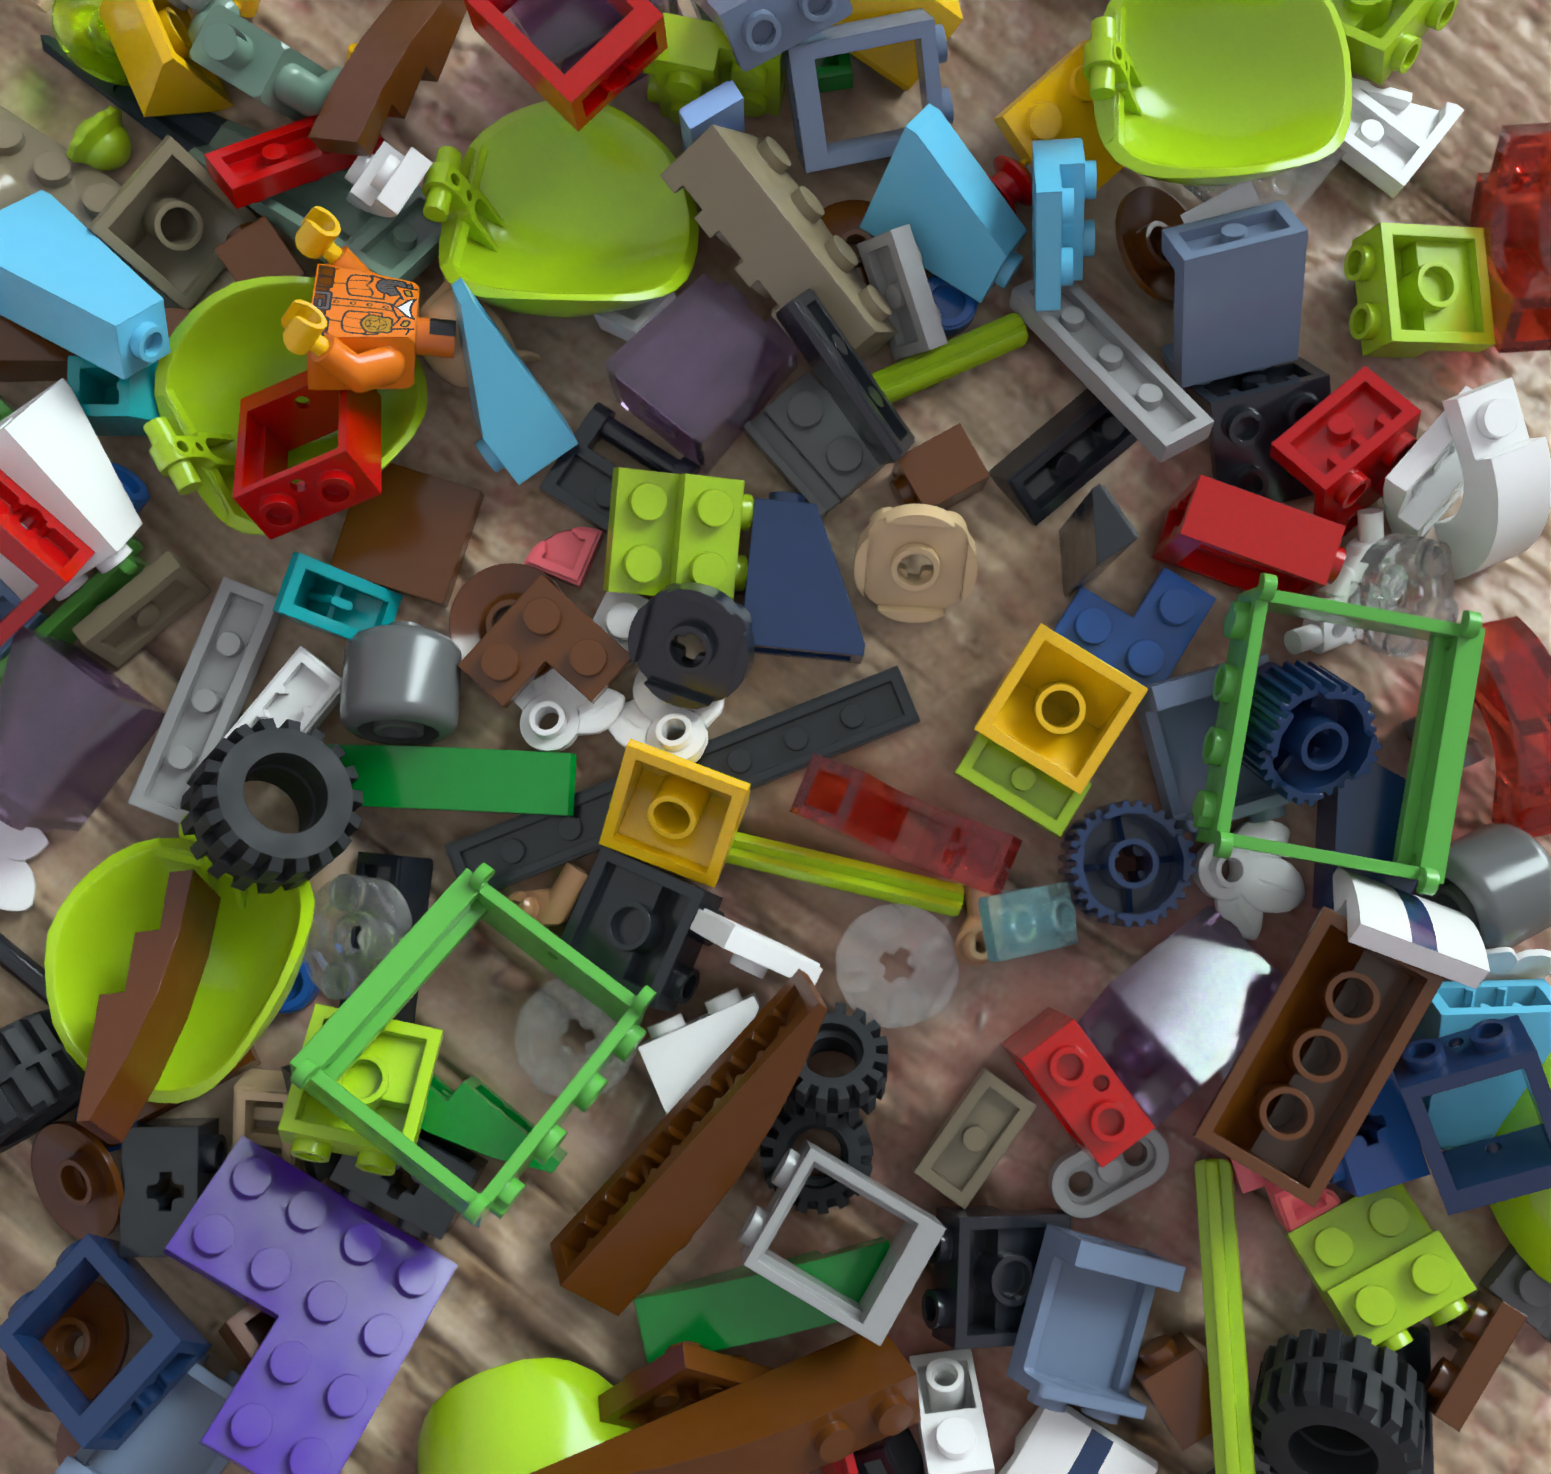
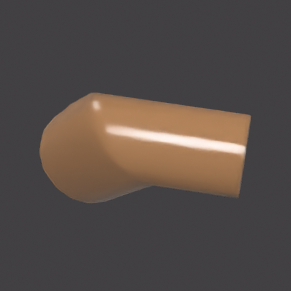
(554, 904)
(970, 941)

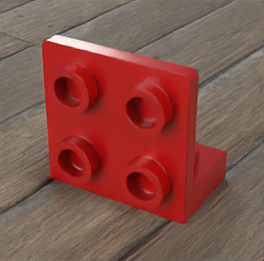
(1349, 446)

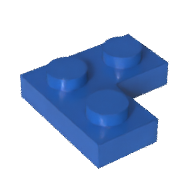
(1150, 639)

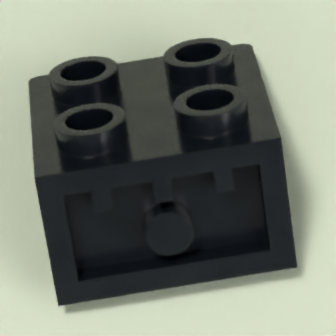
(1250, 415)

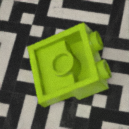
(1388, 33)
(702, 60)
(1420, 290)
(675, 532)
(387, 1077)
(1381, 1267)

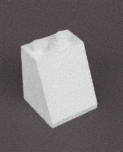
(64, 468)

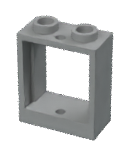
(896, 1273)

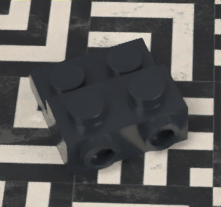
(638, 927)
(984, 1273)

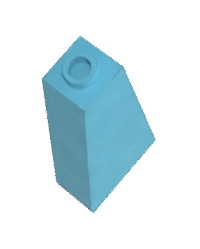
(76, 289)

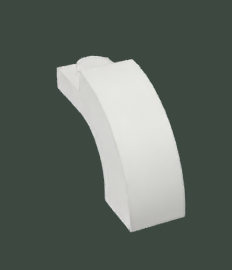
(1503, 479)

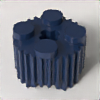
(1307, 731)
(1142, 833)

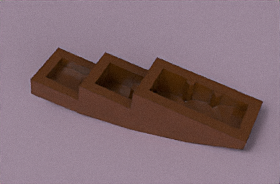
(384, 71)
(142, 1025)

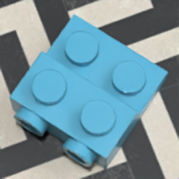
(1059, 230)

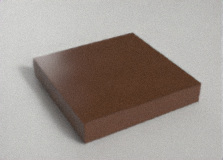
(410, 534)

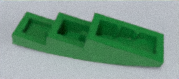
(463, 779)
(479, 1121)
(746, 1307)

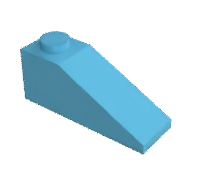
(511, 408)

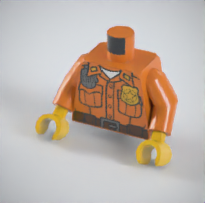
(360, 324)

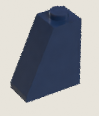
(796, 585)
(1359, 822)

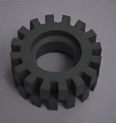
(851, 1091)
(818, 1191)

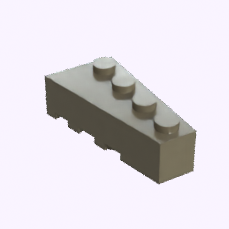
(778, 231)

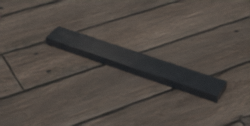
(750, 753)

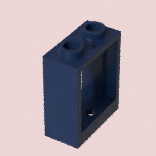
(1492, 1167)
(141, 1383)

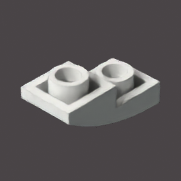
(385, 180)

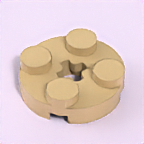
(915, 530)

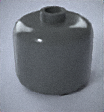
(401, 685)
(1499, 883)

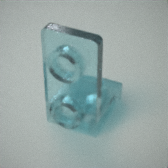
(1028, 921)

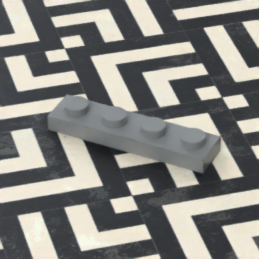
(1116, 370)
(207, 695)

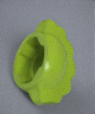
(101, 141)

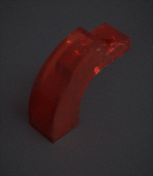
(1516, 219)
(1516, 707)
(904, 826)

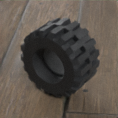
(299, 767)
(35, 1078)
(1337, 1407)

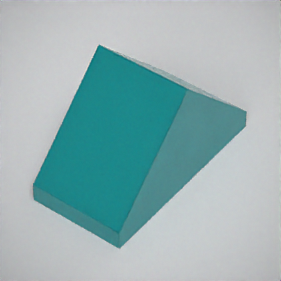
(333, 599)

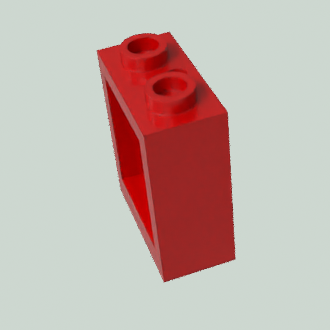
(596, 76)
(276, 423)
(1240, 535)
(43, 551)
(1069, 1080)

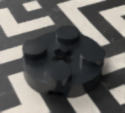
(719, 624)

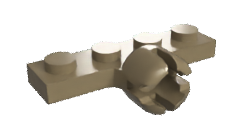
(38, 163)

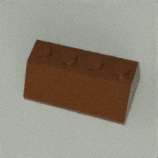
(1317, 1059)

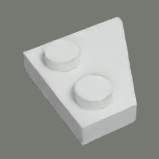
(1391, 134)

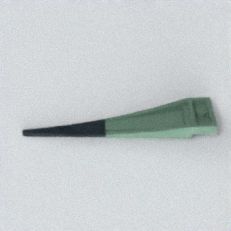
(388, 246)

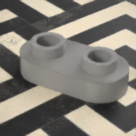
(1107, 1184)

